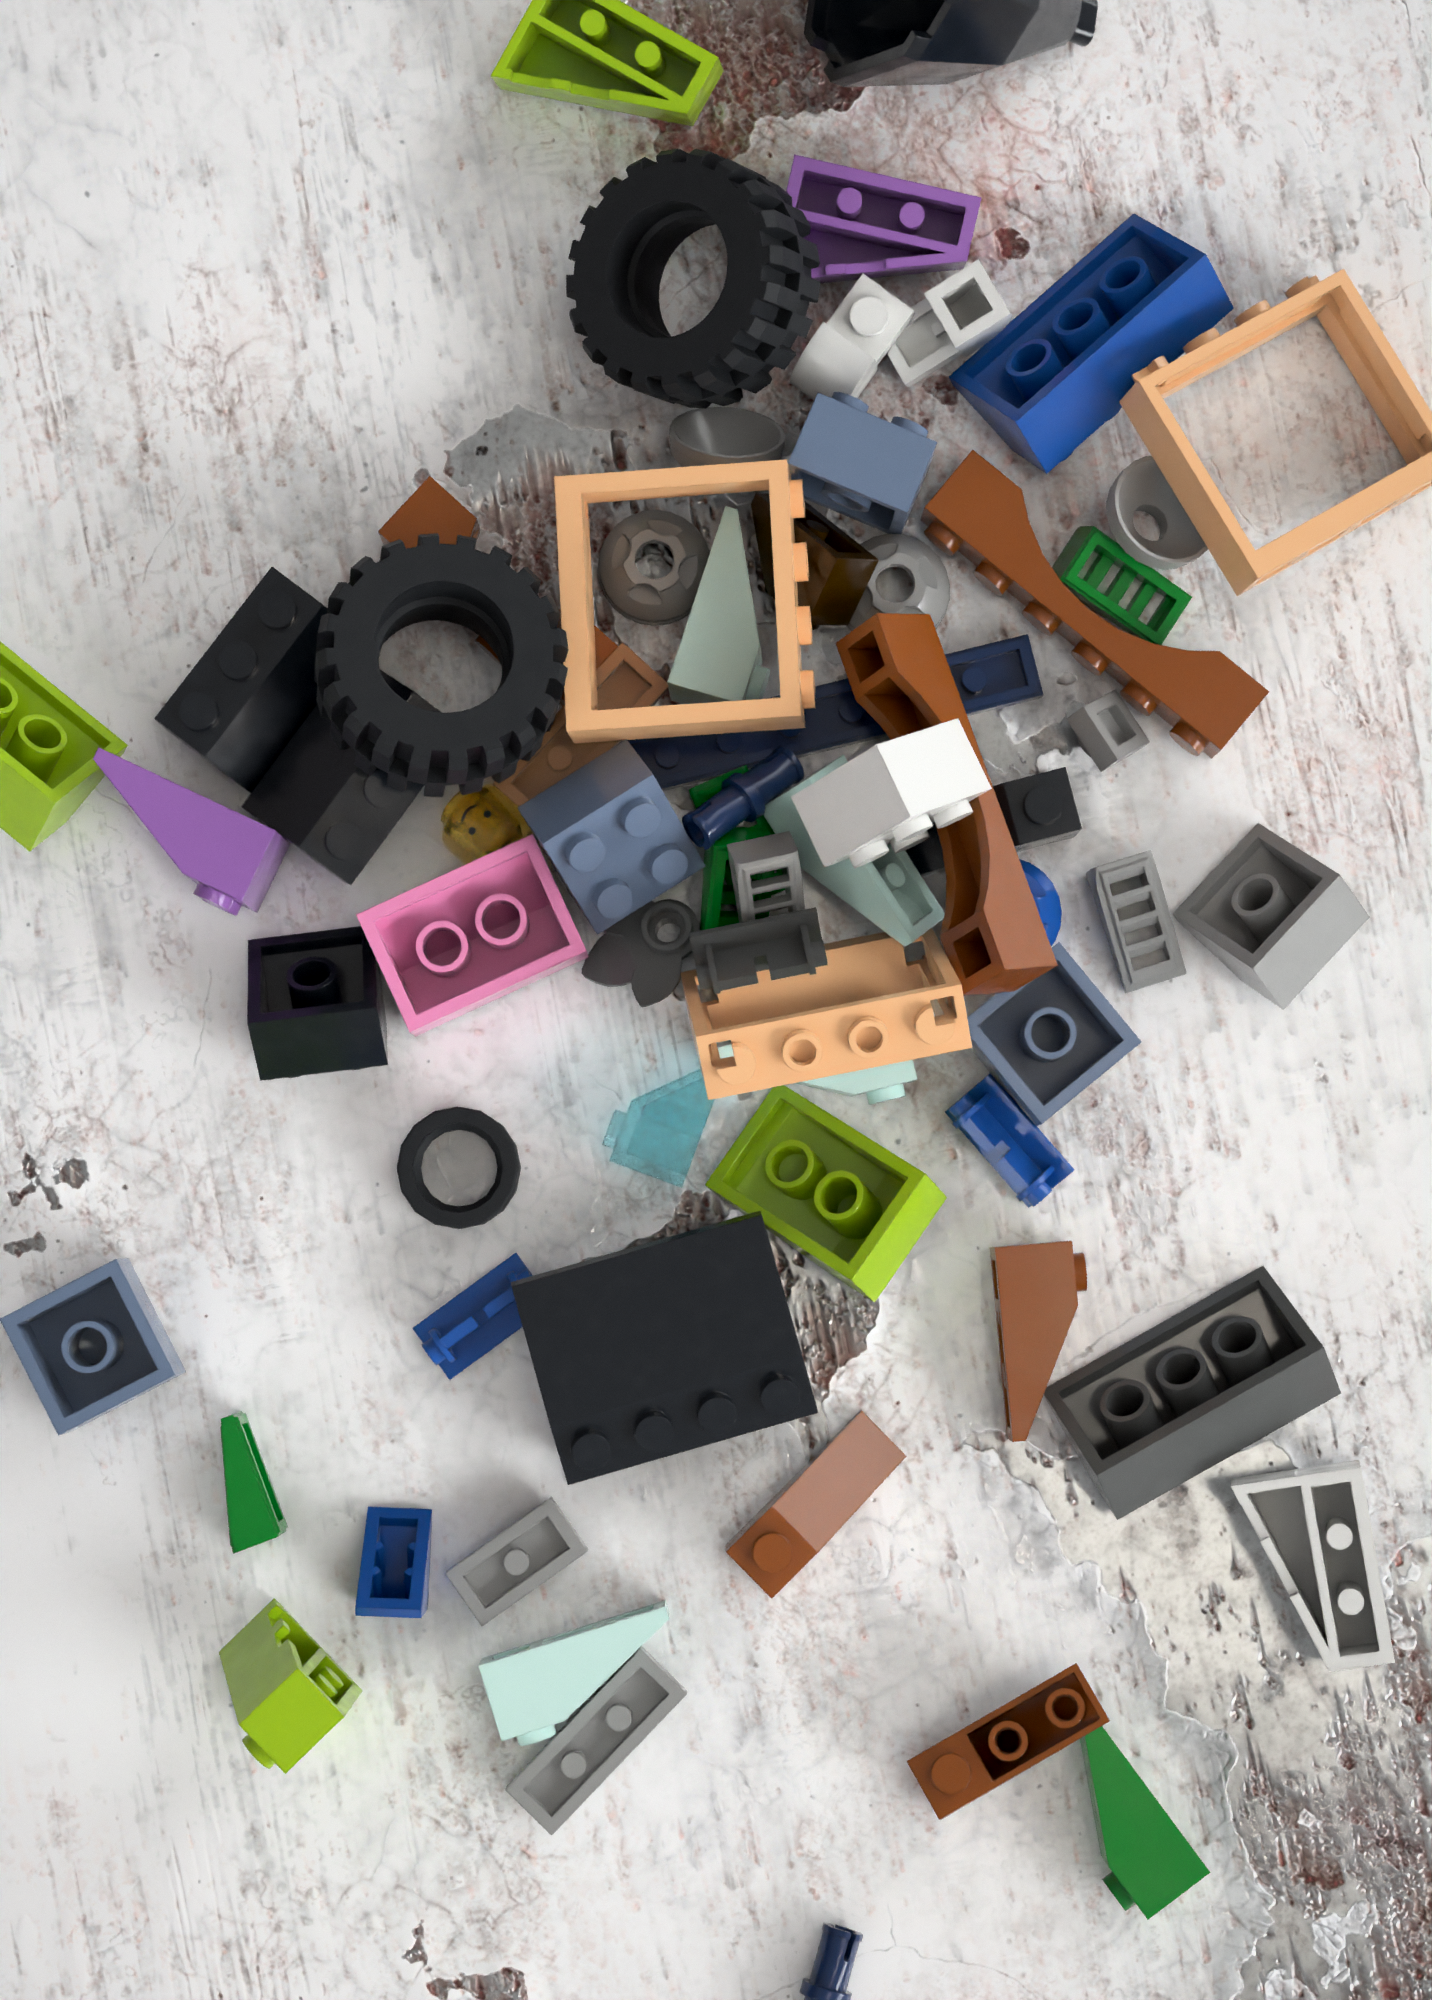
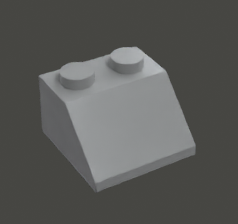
(1272, 915)

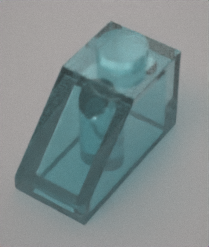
(661, 1130)

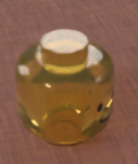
(481, 823)

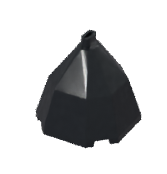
(938, 38)

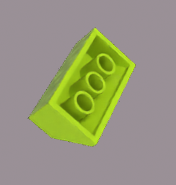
(44, 753)

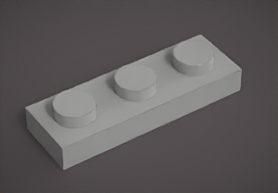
(596, 1740)

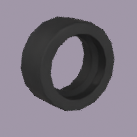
(411, 1160)

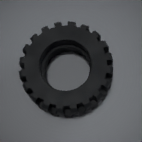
(626, 254)
(453, 587)

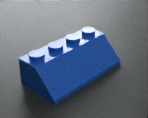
(1075, 347)

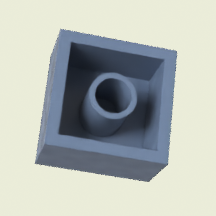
(861, 462)
(612, 836)
(1049, 1038)
(92, 1345)

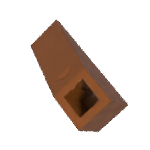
(1008, 1741)

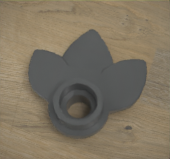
(636, 956)

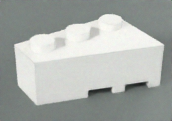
(1325, 1553)

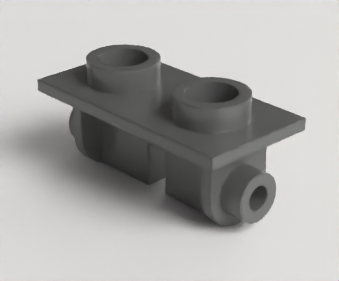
(734, 953)

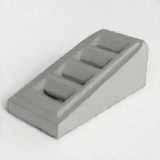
(761, 856)
(1152, 891)

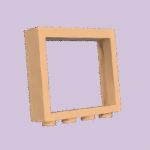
(1376, 372)
(793, 622)
(845, 1018)

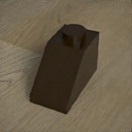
(835, 562)

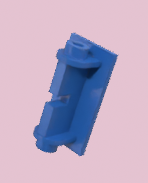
(1009, 1141)
(474, 1319)

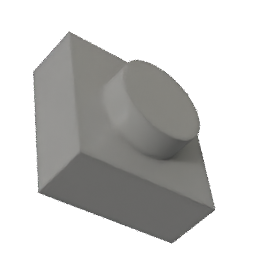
(1107, 730)

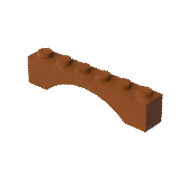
(989, 525)
(990, 913)

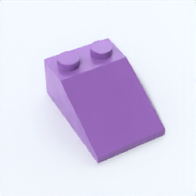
(209, 843)

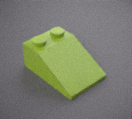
(827, 1190)

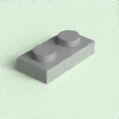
(516, 1561)

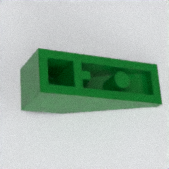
(1134, 1833)

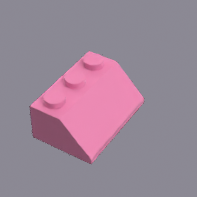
(472, 935)

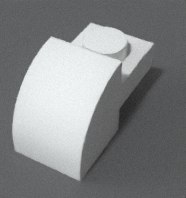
(949, 322)
(852, 342)

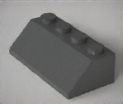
(1192, 1391)

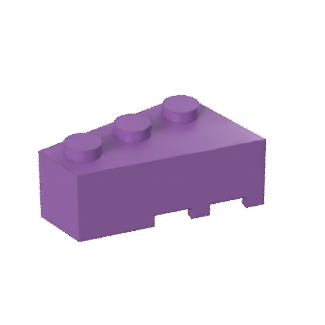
(879, 222)

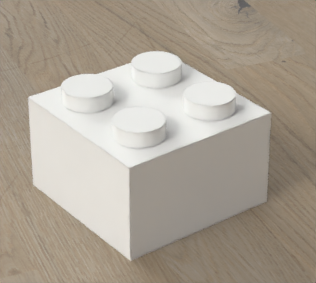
(892, 795)

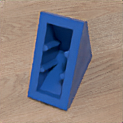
(395, 1563)

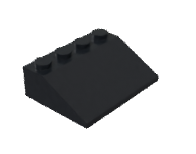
(664, 1347)

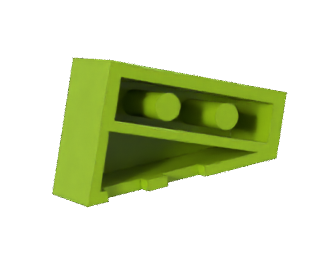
(607, 60)
(283, 1687)

